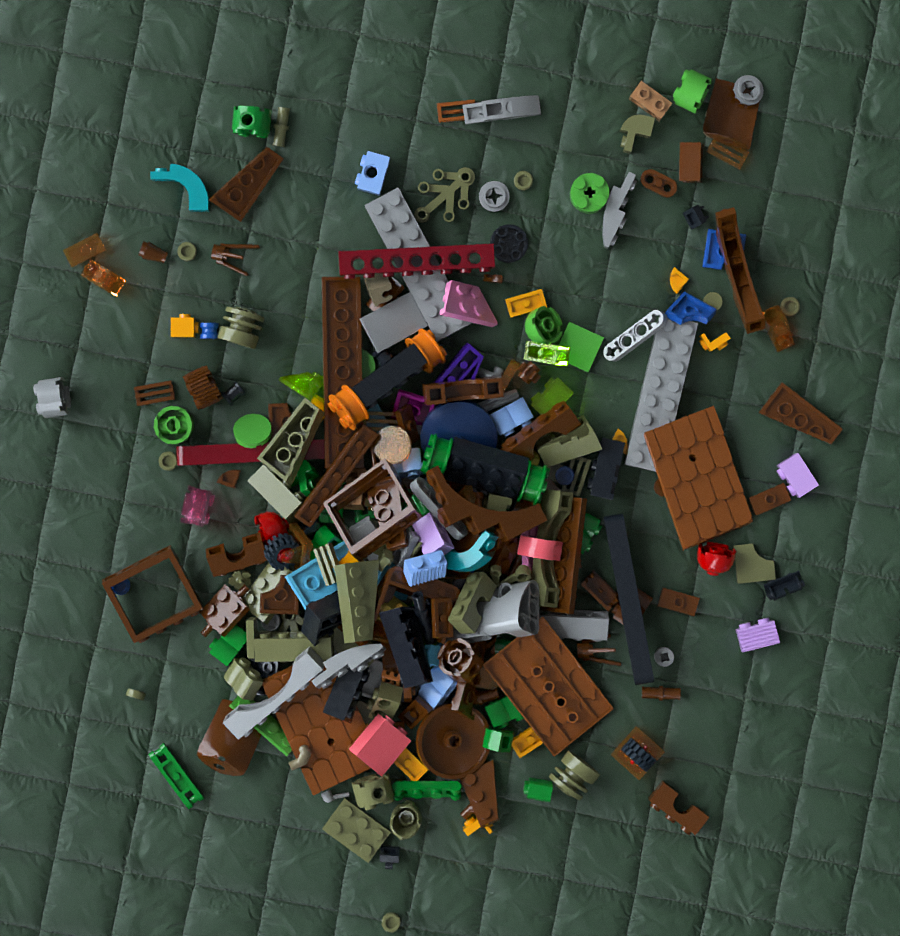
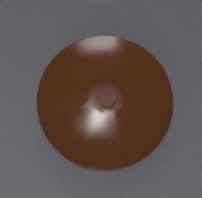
(451, 743)

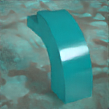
(196, 189)
(474, 557)

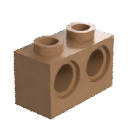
(650, 101)

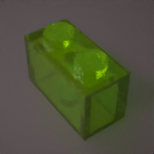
(547, 353)
(554, 393)

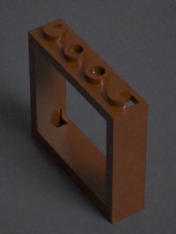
(387, 530)
(139, 566)

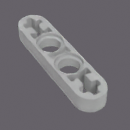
(636, 338)
(426, 495)

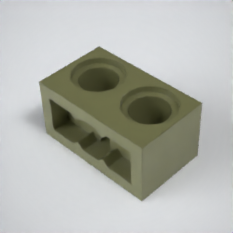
(384, 700)

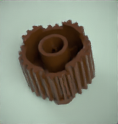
(202, 387)

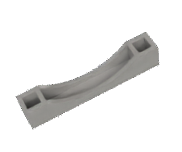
(246, 716)

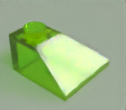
(304, 384)

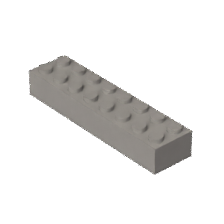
(400, 230)
(660, 387)

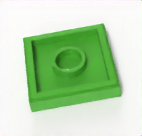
(583, 346)

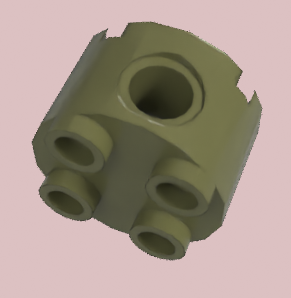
(372, 791)

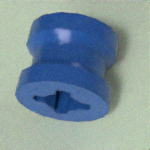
(209, 330)

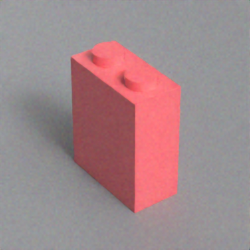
(380, 744)

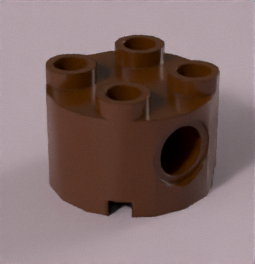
(460, 660)

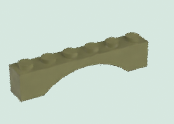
(556, 507)

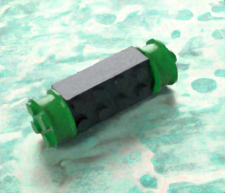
(486, 468)

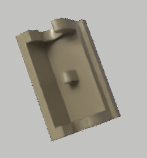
(376, 287)

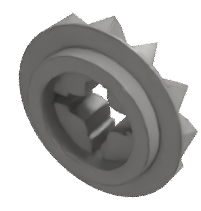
(750, 82)
(486, 191)

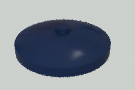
(460, 420)

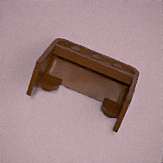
(395, 580)

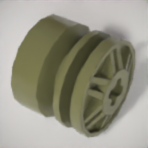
(241, 327)
(574, 775)

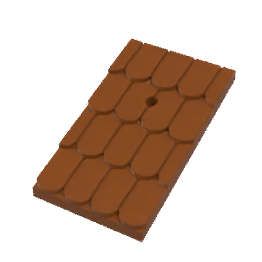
(704, 493)
(536, 674)
(323, 734)

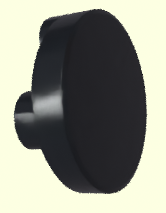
(509, 243)

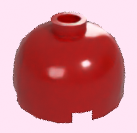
(271, 525)
(715, 558)

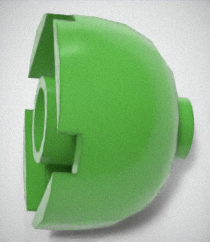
(543, 325)

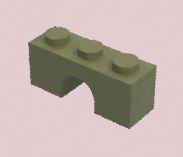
(464, 613)

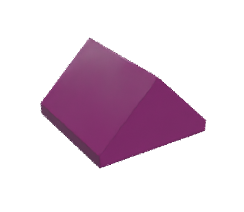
(419, 409)

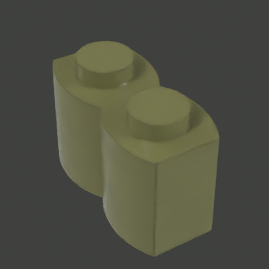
(243, 678)

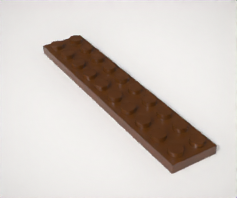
(340, 355)

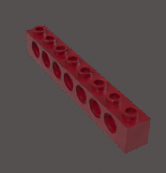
(347, 259)

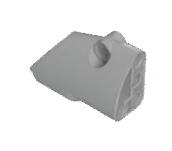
(510, 610)

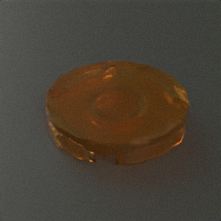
(393, 445)

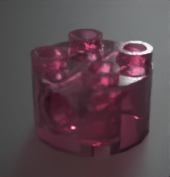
(196, 506)

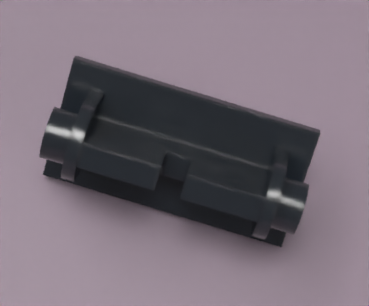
(792, 582)

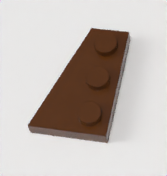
(482, 794)

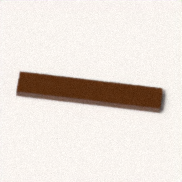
(336, 474)

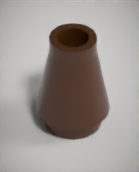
(151, 252)

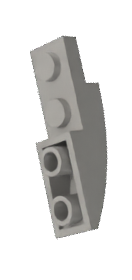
(501, 109)
(613, 217)
(355, 658)

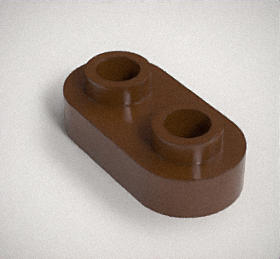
(658, 183)

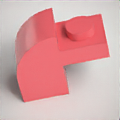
(540, 548)

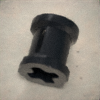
(233, 393)

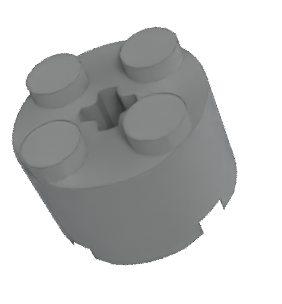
(52, 397)

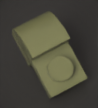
(635, 126)

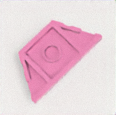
(467, 304)

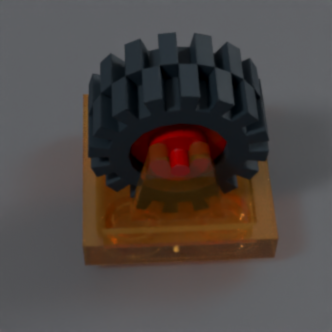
(289, 549)
(637, 753)

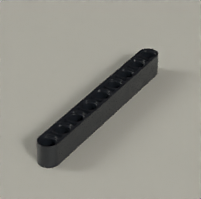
(628, 599)

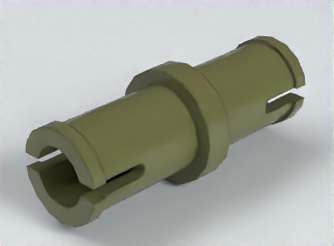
(281, 127)

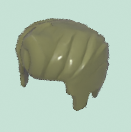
(405, 820)

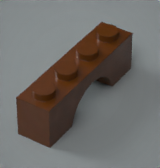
(463, 390)
(557, 419)

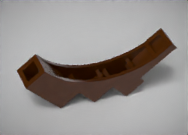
(737, 271)
(478, 519)

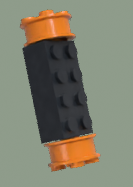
(420, 355)

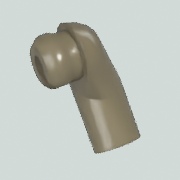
(302, 760)

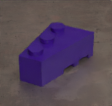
(462, 366)

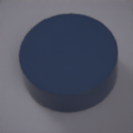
(564, 475)

